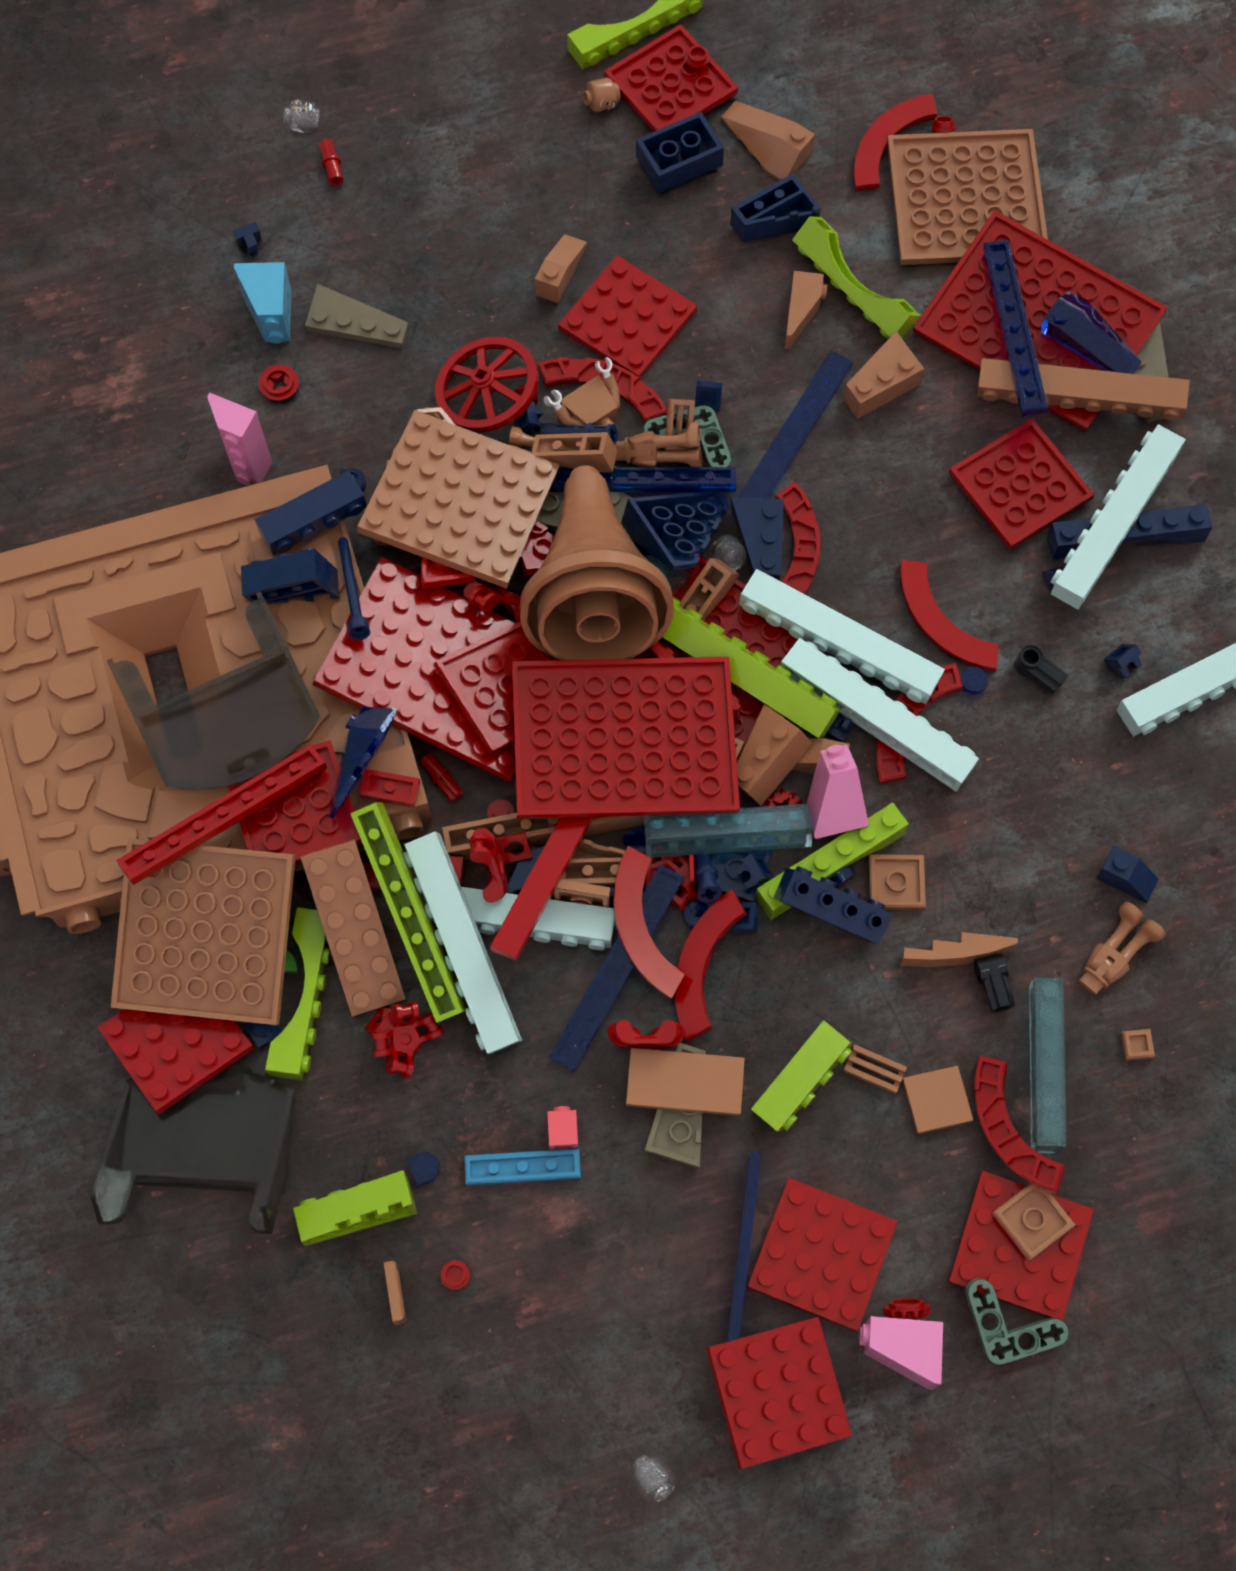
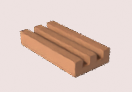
(670, 417)
(857, 1050)
(395, 1292)

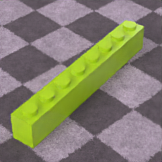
(753, 672)
(408, 910)

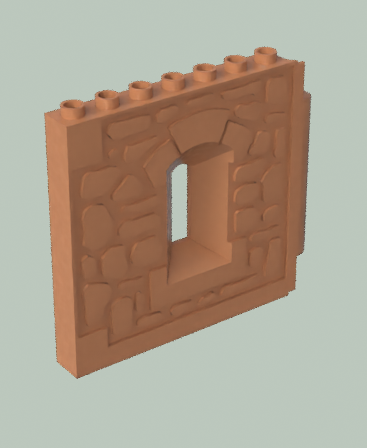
(69, 747)

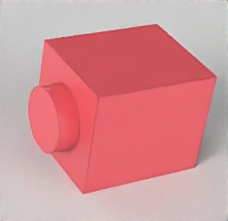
(562, 1128)

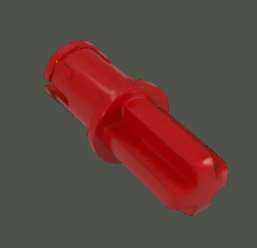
(331, 162)
(441, 777)

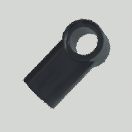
(1042, 670)
(993, 974)

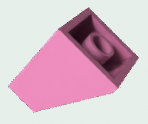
(836, 794)
(906, 1347)

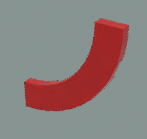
(875, 139)
(580, 371)
(805, 538)
(937, 626)
(888, 761)
(632, 926)
(695, 960)
(1001, 1134)

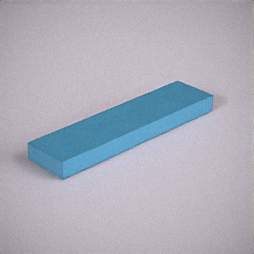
(522, 1167)

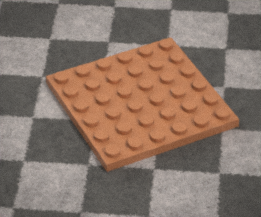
(953, 184)
(459, 499)
(206, 935)

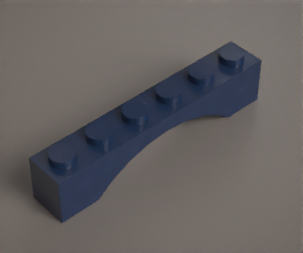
(1173, 525)

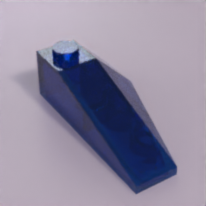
(1084, 331)
(361, 744)

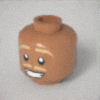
(601, 94)

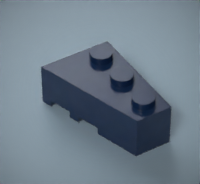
(774, 210)
(760, 530)
(290, 576)

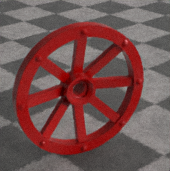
(485, 381)

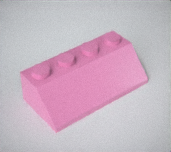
(242, 439)

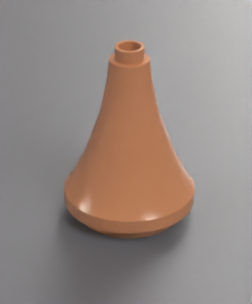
(594, 586)

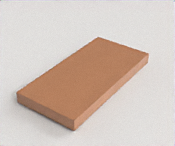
(685, 1082)

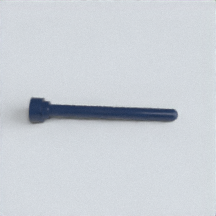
(357, 626)

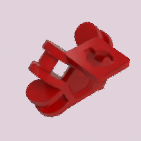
(490, 595)
(491, 852)
(686, 869)
(666, 1035)
(401, 1036)

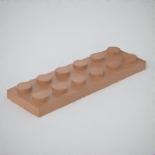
(353, 927)

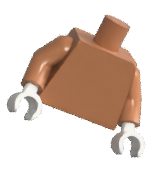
(591, 403)

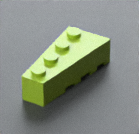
(802, 1076)
(355, 1208)

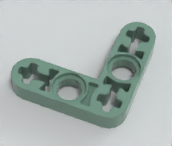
(707, 428)
(1000, 1334)

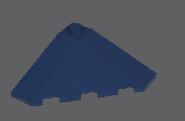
(674, 525)

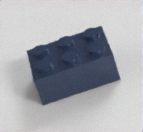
(679, 152)

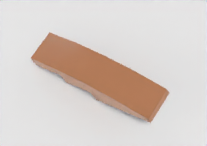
(965, 951)

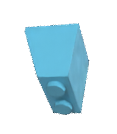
(268, 298)

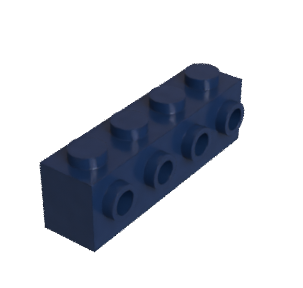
(311, 513)
(833, 905)

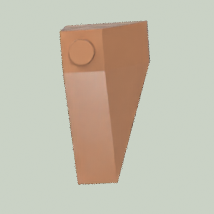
(773, 140)

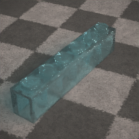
(735, 832)
(1047, 1065)

